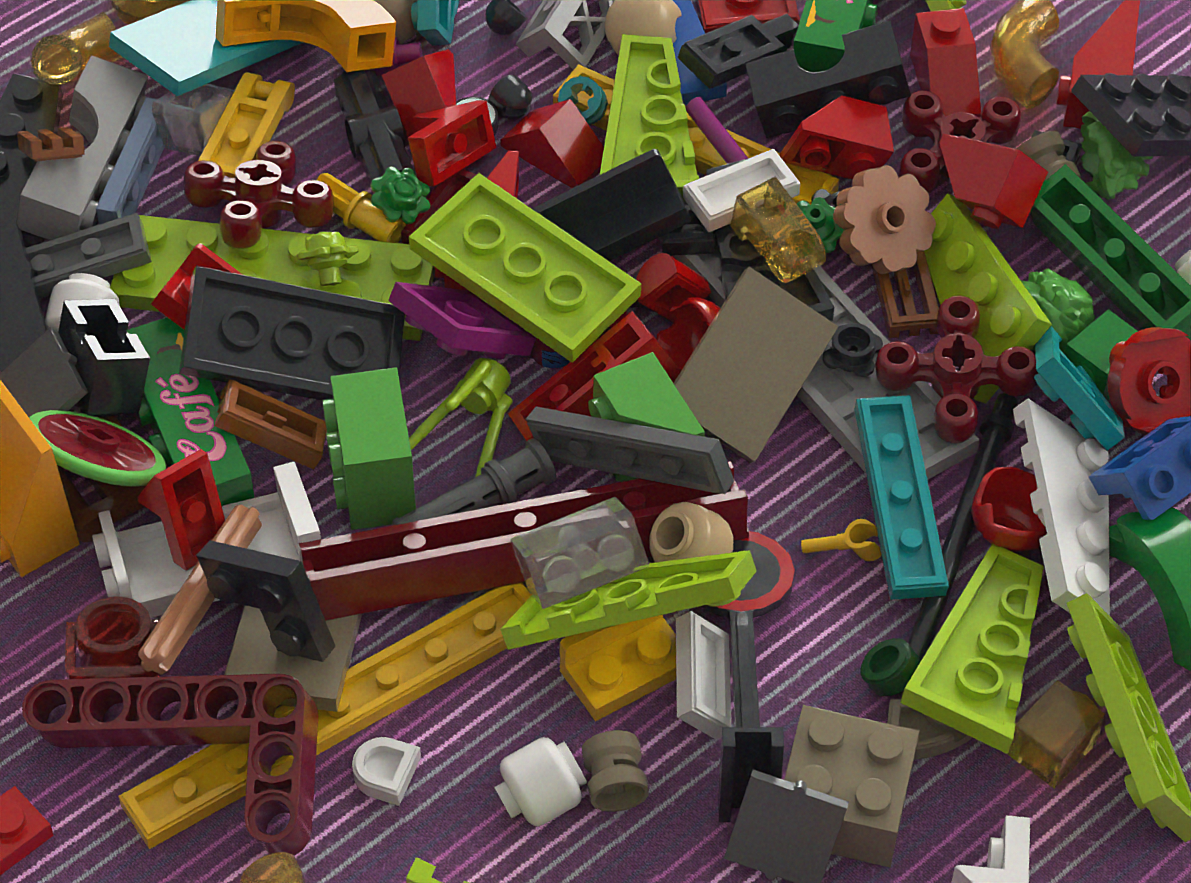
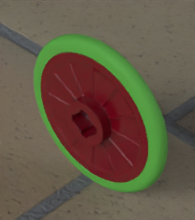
(98, 448)

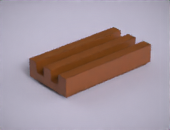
(51, 146)
(911, 320)
(271, 424)

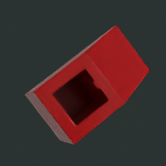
(842, 139)

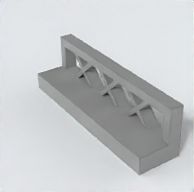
(551, 21)

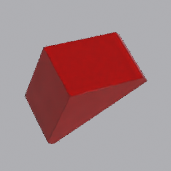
(422, 86)
(557, 143)

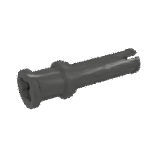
(497, 484)

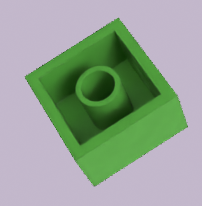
(369, 447)

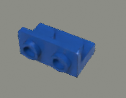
(1151, 470)

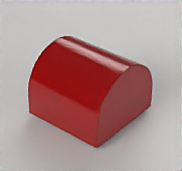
(669, 283)

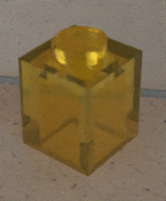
(1056, 733)

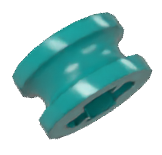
(596, 104)

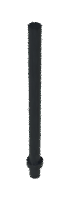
(995, 430)

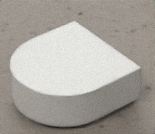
(385, 768)

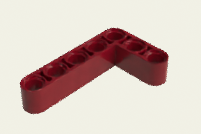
(198, 725)

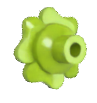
(326, 254)

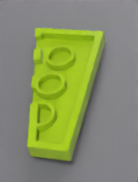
(649, 109)
(971, 266)
(641, 595)
(981, 652)

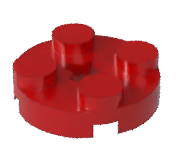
(1132, 376)

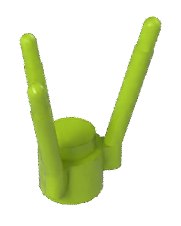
(478, 392)

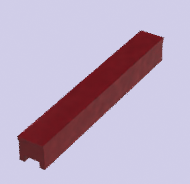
(474, 547)

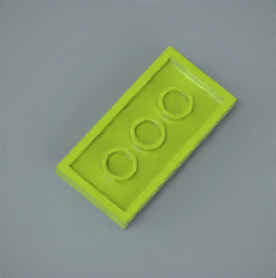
(525, 267)
(1136, 723)

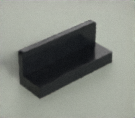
(620, 207)

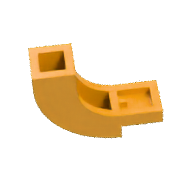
(352, 31)

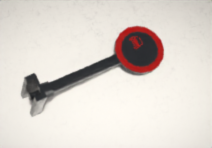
(747, 744)

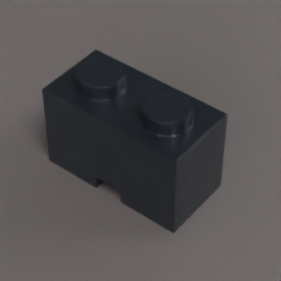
(107, 356)

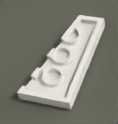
(1067, 505)

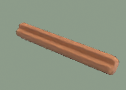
(194, 597)

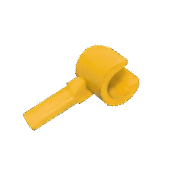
(853, 538)

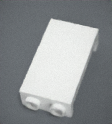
(143, 559)

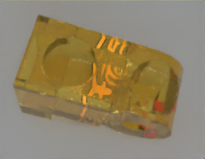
(778, 230)

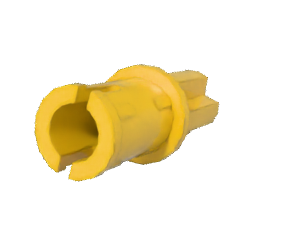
(360, 213)

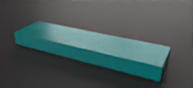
(900, 497)

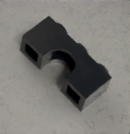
(867, 72)

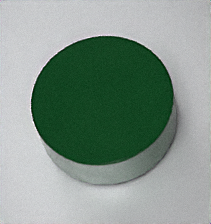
(889, 666)

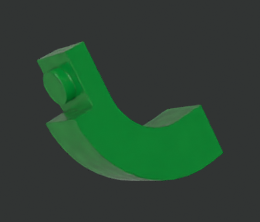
(1163, 558)

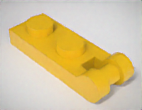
(248, 121)

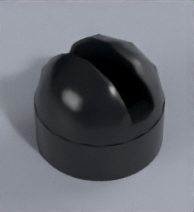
(504, 17)
(511, 97)

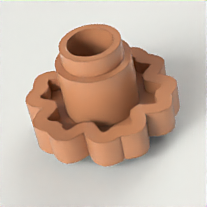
(884, 219)

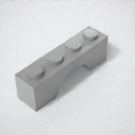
(65, 192)

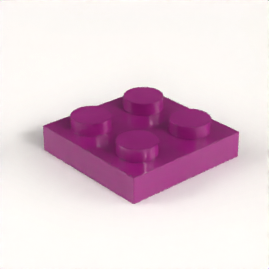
(461, 321)

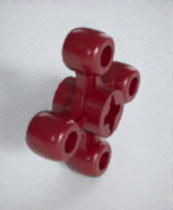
(925, 118)
(258, 194)
(956, 413)

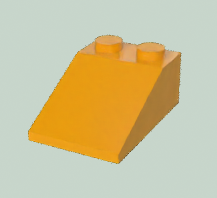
(32, 499)

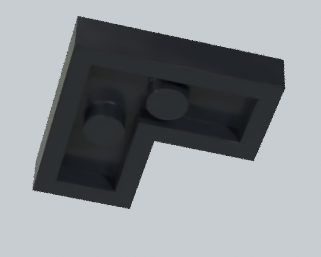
(276, 588)

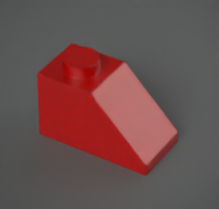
(947, 59)
(992, 180)

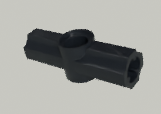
(370, 124)

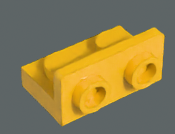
(619, 663)

